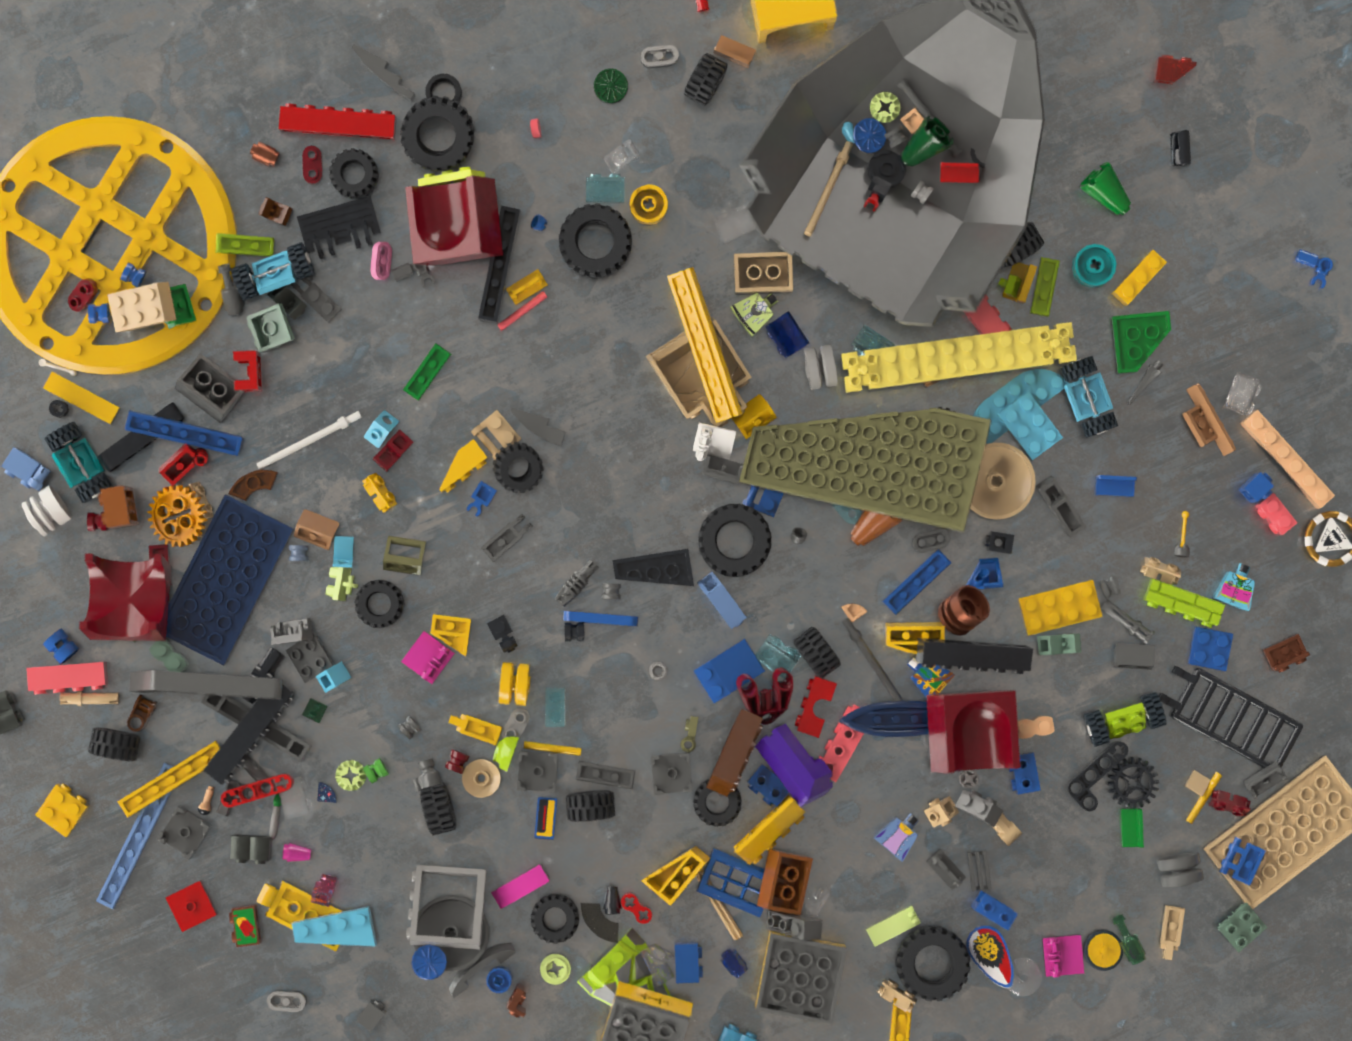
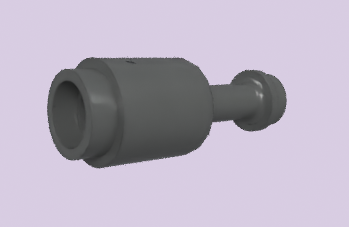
(231, 298)

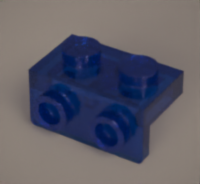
(786, 335)

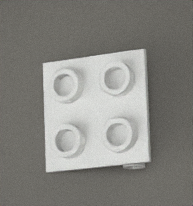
(713, 441)

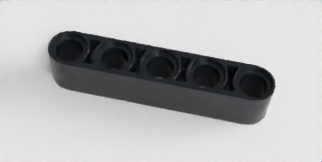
(135, 442)

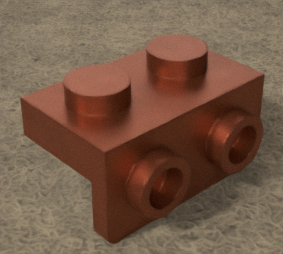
(1286, 653)

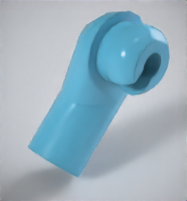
(847, 131)

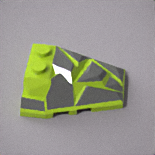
(620, 964)

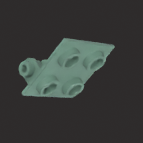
(1242, 927)

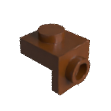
(275, 211)

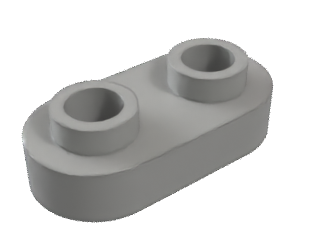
(659, 55)
(514, 725)
(286, 1001)

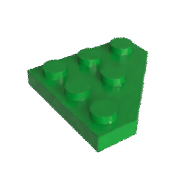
(1137, 338)

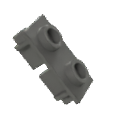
(946, 869)

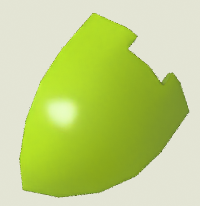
(504, 752)

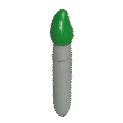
(275, 816)

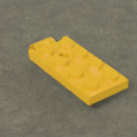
(281, 900)

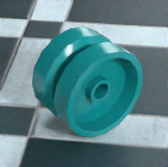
(1104, 262)

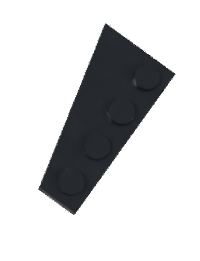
(663, 568)

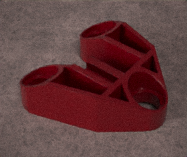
(772, 702)

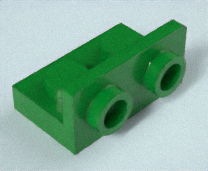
(182, 306)

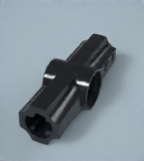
(266, 667)

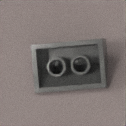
(209, 388)

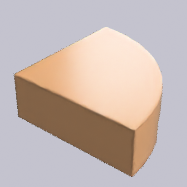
(853, 611)

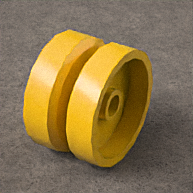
(515, 684)

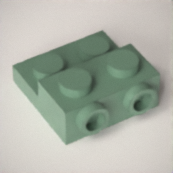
(270, 328)

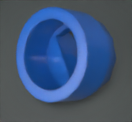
(538, 222)

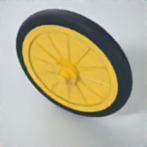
(1103, 950)

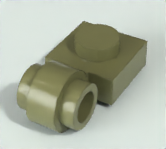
(691, 727)

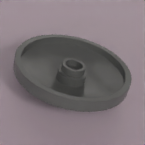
(455, 919)

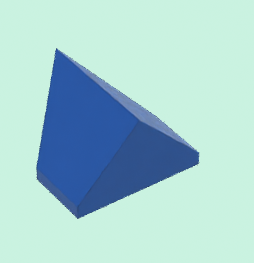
(986, 574)

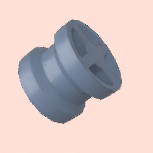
(298, 552)

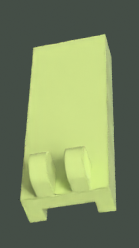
(893, 926)

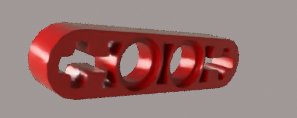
(257, 791)

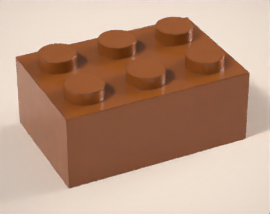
(118, 507)
(784, 882)

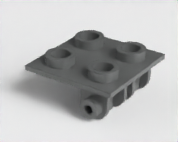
(309, 658)

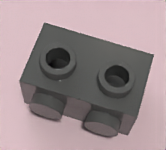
(979, 808)

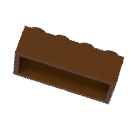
(735, 753)

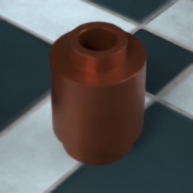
(264, 154)

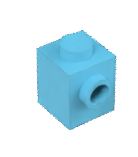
(333, 677)

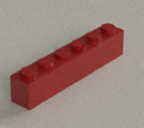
(337, 122)

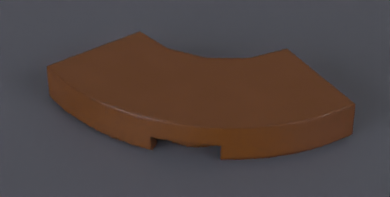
(252, 482)

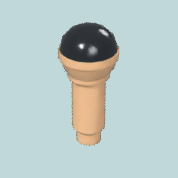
(205, 806)

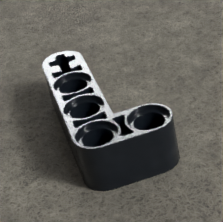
(1094, 765)

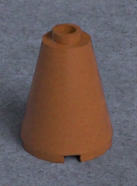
(871, 526)

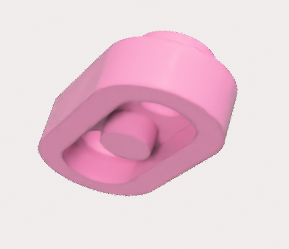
(381, 260)

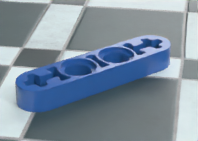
(600, 618)

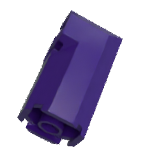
(797, 770)

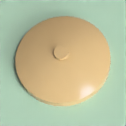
(1003, 482)

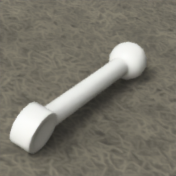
(42, 362)

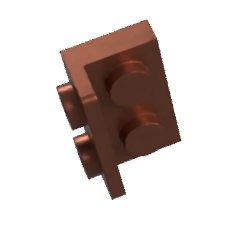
(516, 1000)

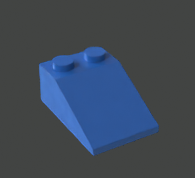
(722, 671)

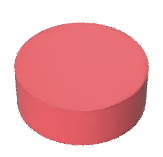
(535, 128)

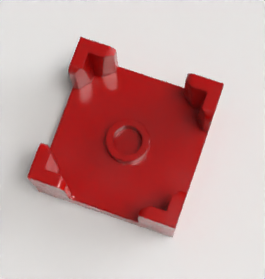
(253, 371)

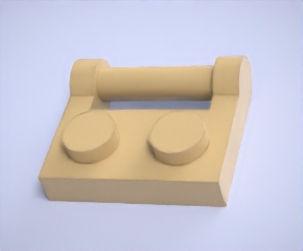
(500, 429)

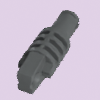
(576, 583)

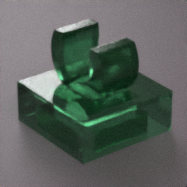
(315, 710)

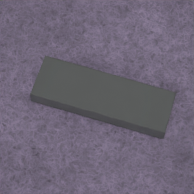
(605, 775)

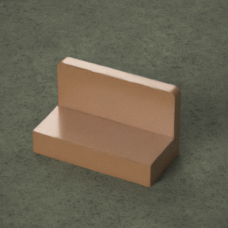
(734, 51)
(316, 529)

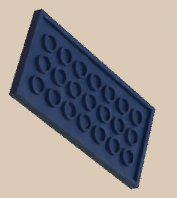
(225, 579)

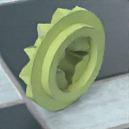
(884, 116)
(356, 768)
(551, 977)

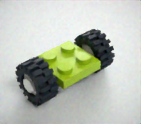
(1125, 720)

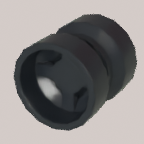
(574, 631)

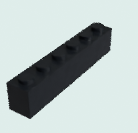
(499, 267)
(974, 654)
(245, 736)

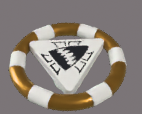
(1331, 538)

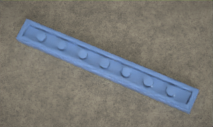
(132, 849)

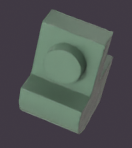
(1059, 644)

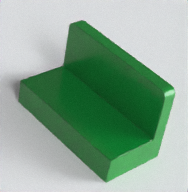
(1132, 827)

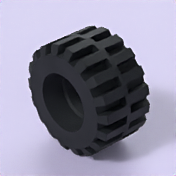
(705, 79)
(346, 158)
(1026, 246)
(525, 481)
(364, 612)
(817, 652)
(114, 744)
(590, 805)
(438, 809)
(711, 818)
(546, 933)

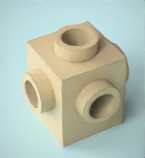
(938, 814)

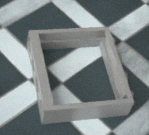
(473, 943)

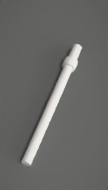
(342, 422)

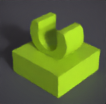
(1011, 285)

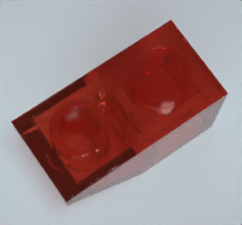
(1171, 70)

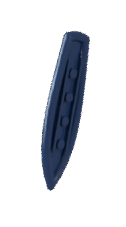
(890, 719)

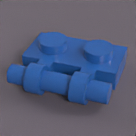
(1247, 864)

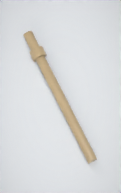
(841, 160)

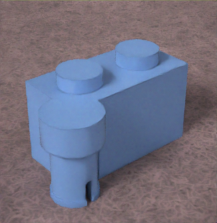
(26, 468)

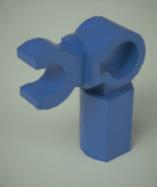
(1323, 265)

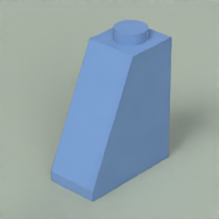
(722, 600)

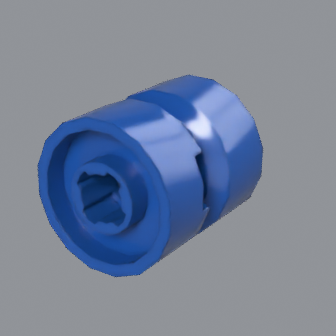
(66, 651)
(499, 979)

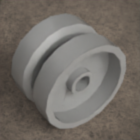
(818, 367)

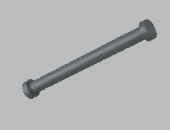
(923, 110)

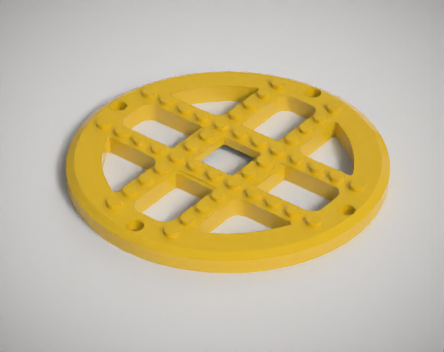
(136, 140)

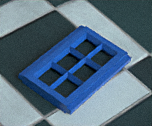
(721, 895)

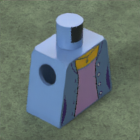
(898, 836)

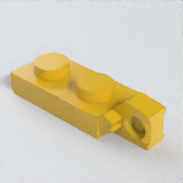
(477, 728)

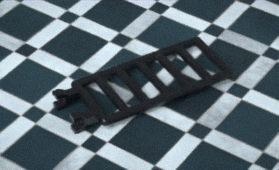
(1248, 699)

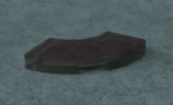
(599, 923)

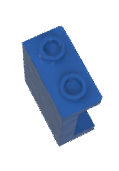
(994, 910)

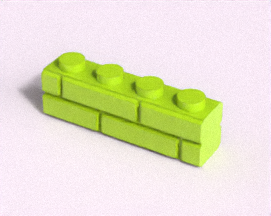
(1184, 602)

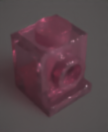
(324, 890)

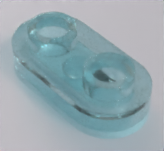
(843, 511)

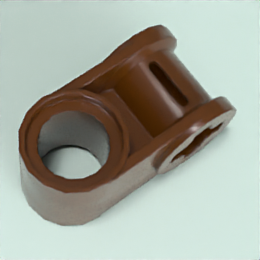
(141, 712)

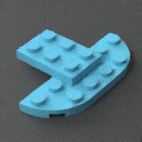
(1018, 410)

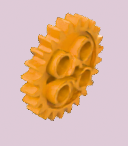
(170, 498)

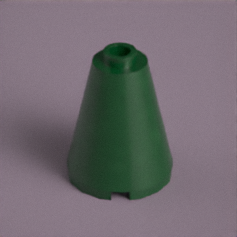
(927, 142)

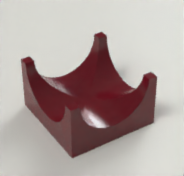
(127, 599)

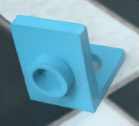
(379, 429)
(343, 551)

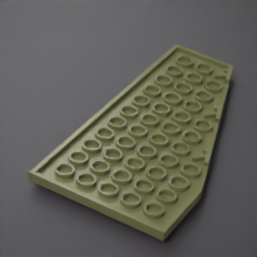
(884, 463)

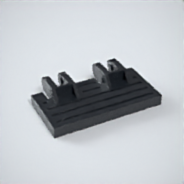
(338, 223)

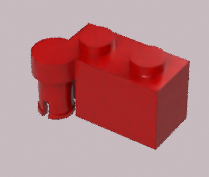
(182, 462)

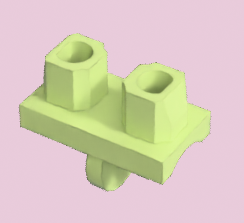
(343, 583)

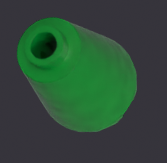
(1107, 189)

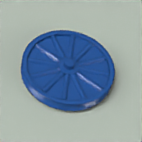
(869, 135)
(429, 962)

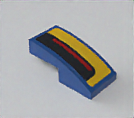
(545, 818)

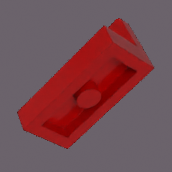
(959, 172)

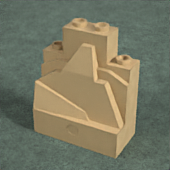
(680, 375)

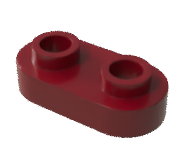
(312, 164)
(79, 298)

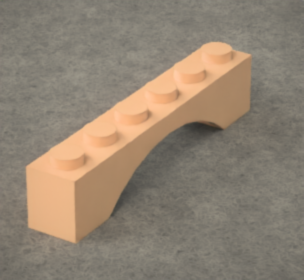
(1286, 456)

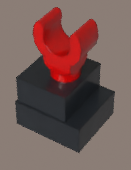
(879, 189)

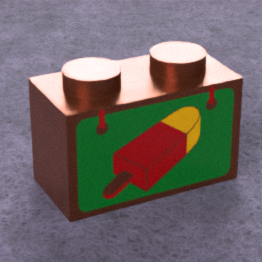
(245, 925)

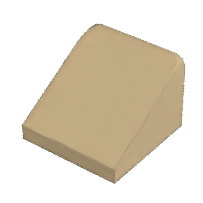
(1197, 783)

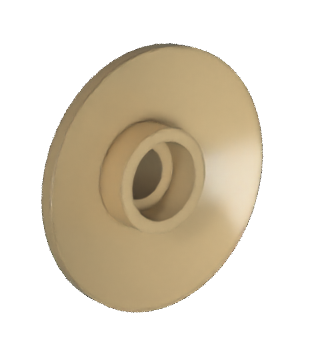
(473, 785)

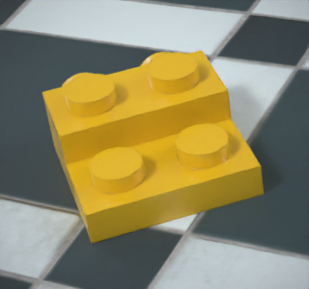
(62, 809)

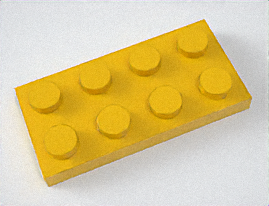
(1060, 607)

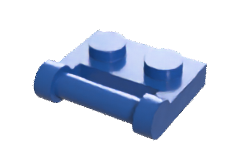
(769, 501)

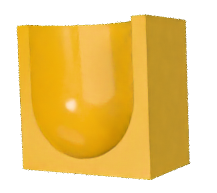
(780, 14)

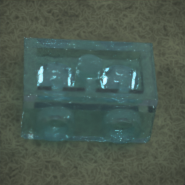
(605, 188)
(776, 654)

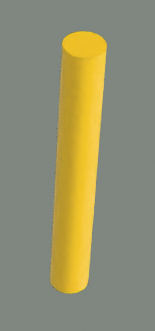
(552, 748)
(1202, 800)

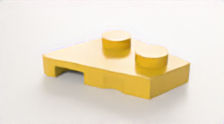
(452, 631)

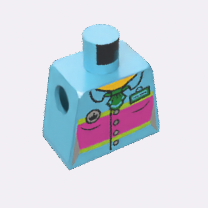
(1236, 588)

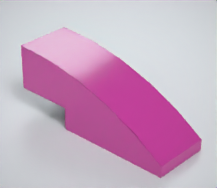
(520, 886)

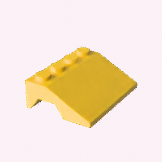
(769, 830)

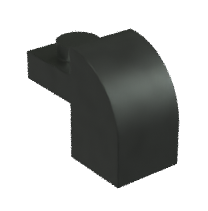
(291, 303)

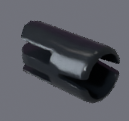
(1180, 148)

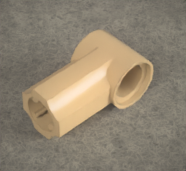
(1007, 830)

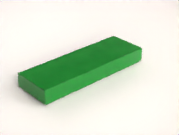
(427, 372)

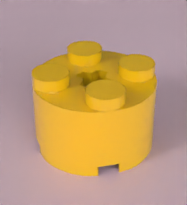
(644, 195)

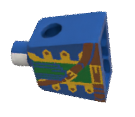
(929, 680)

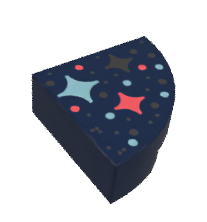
(326, 793)

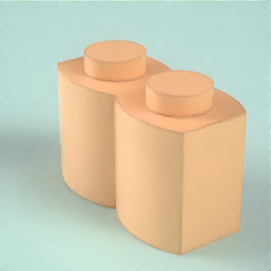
(1039, 725)

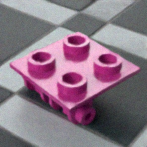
(427, 657)
(1063, 955)

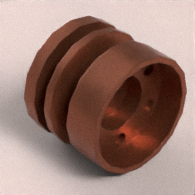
(964, 610)

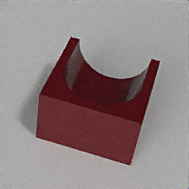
(454, 221)
(973, 731)

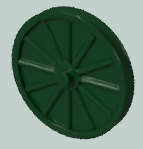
(610, 85)

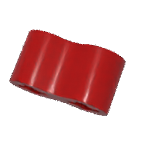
(636, 908)

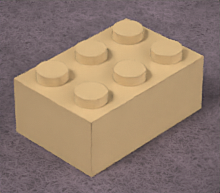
(763, 273)
(142, 307)

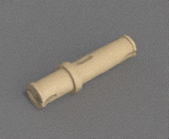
(89, 698)

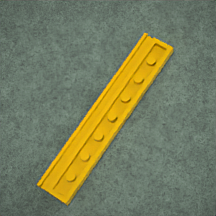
(704, 344)

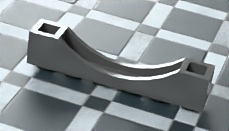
(276, 736)

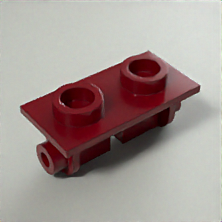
(1238, 806)

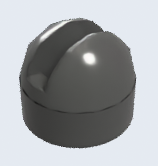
(798, 535)

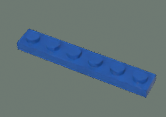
(183, 433)

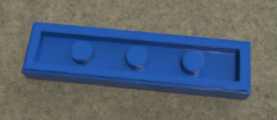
(917, 581)

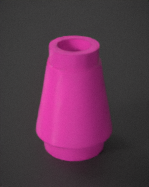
(295, 853)

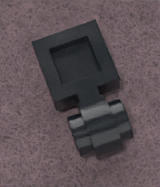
(500, 629)

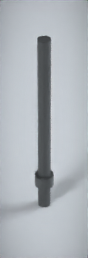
(856, 636)

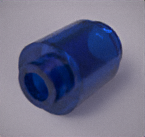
(733, 963)

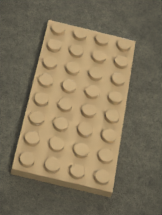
(1292, 828)

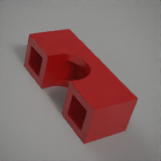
(808, 721)

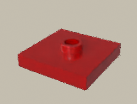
(191, 906)

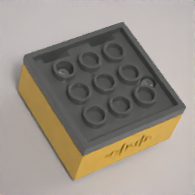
(801, 978)
(646, 1016)

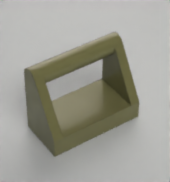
(401, 563)

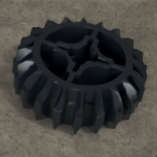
(1138, 775)

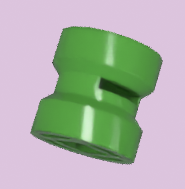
(380, 769)

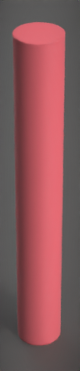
(521, 311)

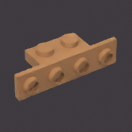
(1205, 422)

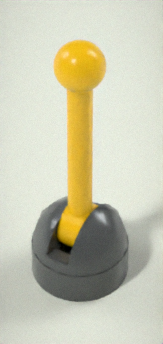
(1183, 549)

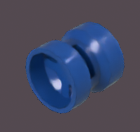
(133, 275)
(98, 313)

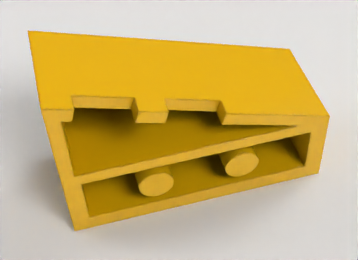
(906, 634)
(676, 875)

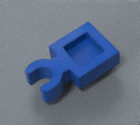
(483, 496)

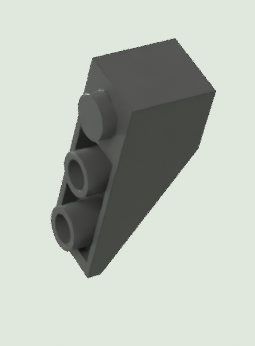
(793, 925)

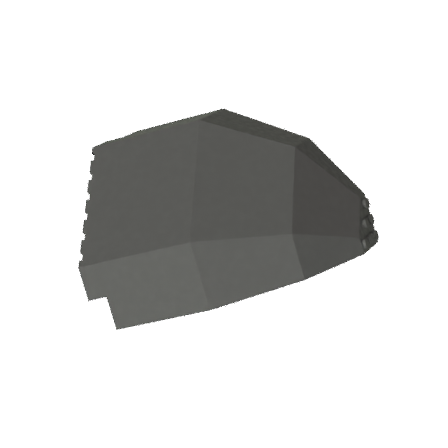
(975, 74)

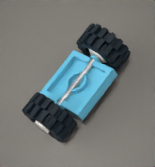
(273, 272)
(1088, 396)

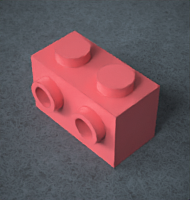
(1276, 514)

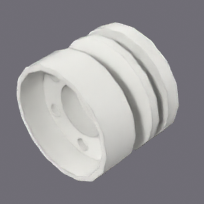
(48, 509)

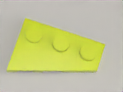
(448, 176)

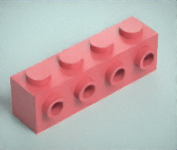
(841, 747)

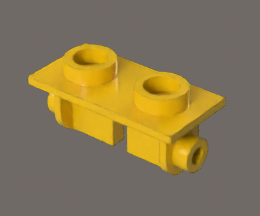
(526, 287)
(385, 498)

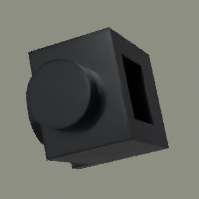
(1005, 547)

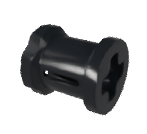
(52, 408)

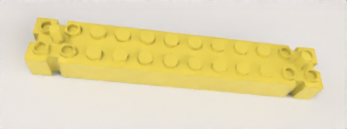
(958, 357)

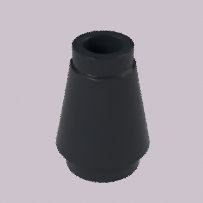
(612, 901)

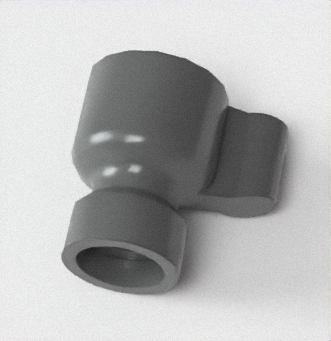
(429, 777)

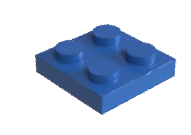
(1210, 648)

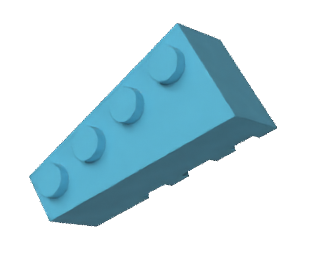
(339, 928)

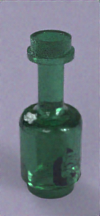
(1130, 944)

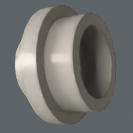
(652, 671)

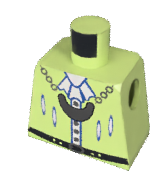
(754, 312)

